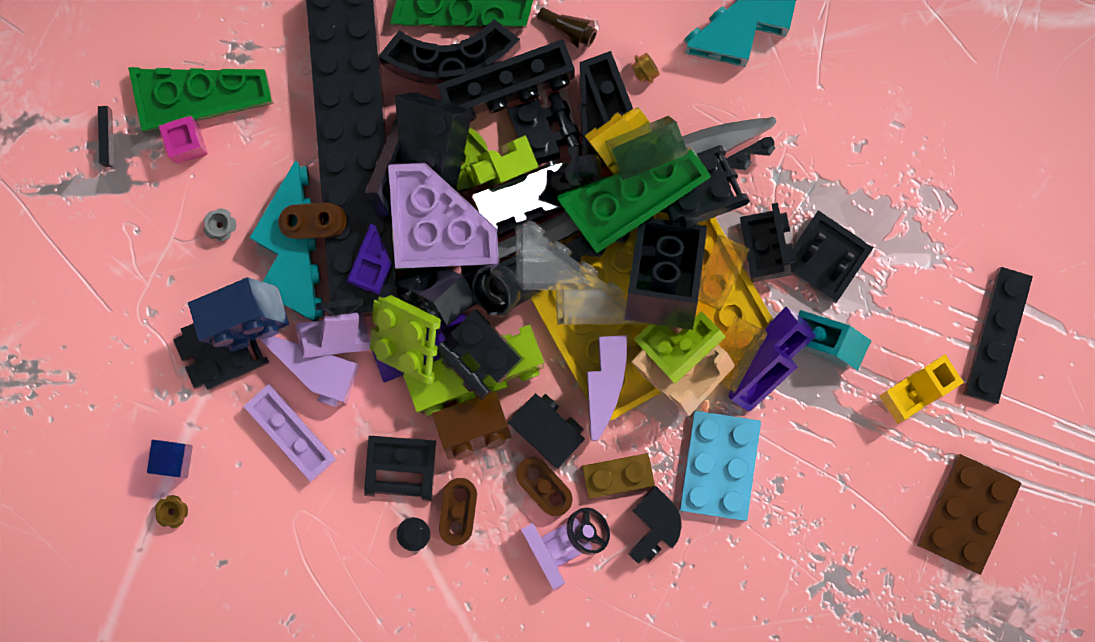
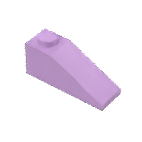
(323, 375)

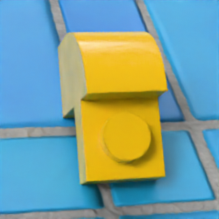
(921, 388)

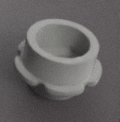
(211, 221)

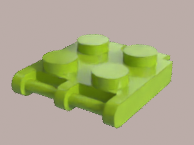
(402, 337)

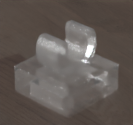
(496, 461)

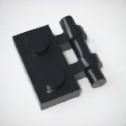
(534, 122)
(486, 346)

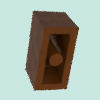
(471, 426)

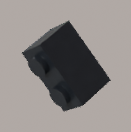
(547, 429)

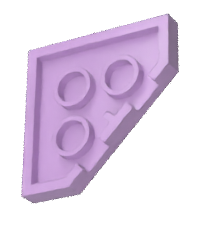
(435, 222)

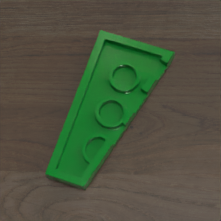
(176, 93)
(617, 206)

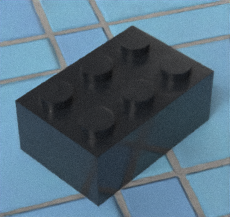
(666, 273)

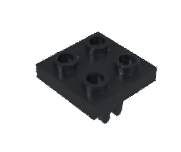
(828, 256)

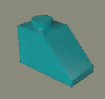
(836, 341)

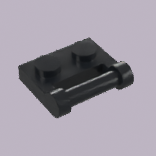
(400, 456)

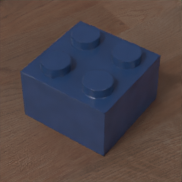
(238, 314)

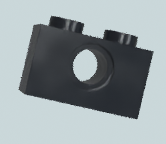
(436, 292)

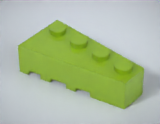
(449, 387)

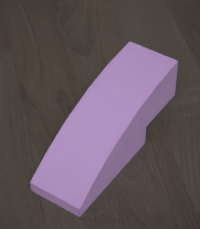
(606, 384)

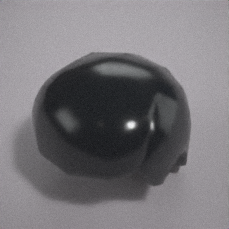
(496, 289)

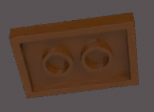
(969, 514)

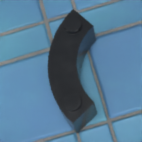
(439, 63)

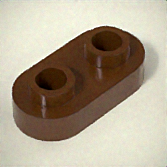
(310, 221)
(544, 486)
(458, 511)

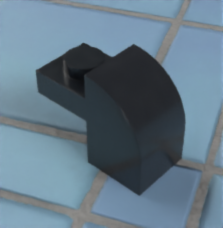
(664, 523)

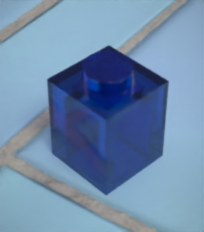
(169, 458)

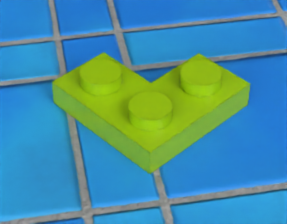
(680, 352)

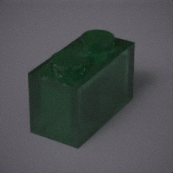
(646, 147)

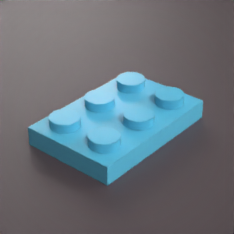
(720, 465)

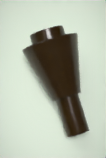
(576, 30)

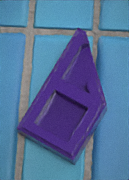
(371, 263)

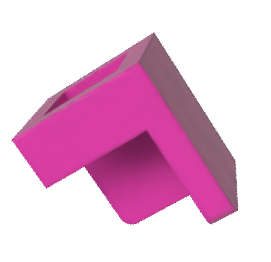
(183, 139)

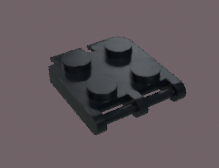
(712, 196)
(215, 364)

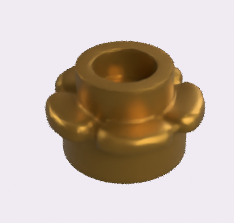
(645, 68)
(162, 511)

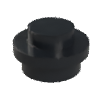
(413, 534)

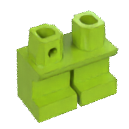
(496, 169)

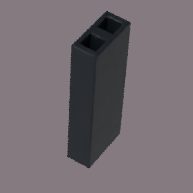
(105, 136)

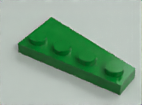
(461, 13)

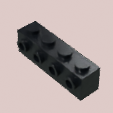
(511, 80)

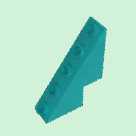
(733, 29)
(294, 267)

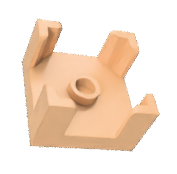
(693, 386)

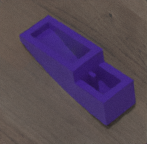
(773, 362)

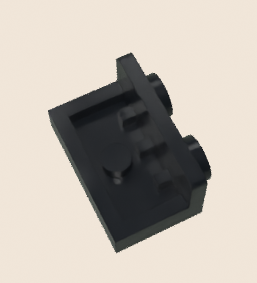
(768, 252)

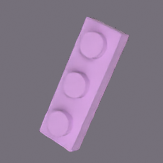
(290, 432)

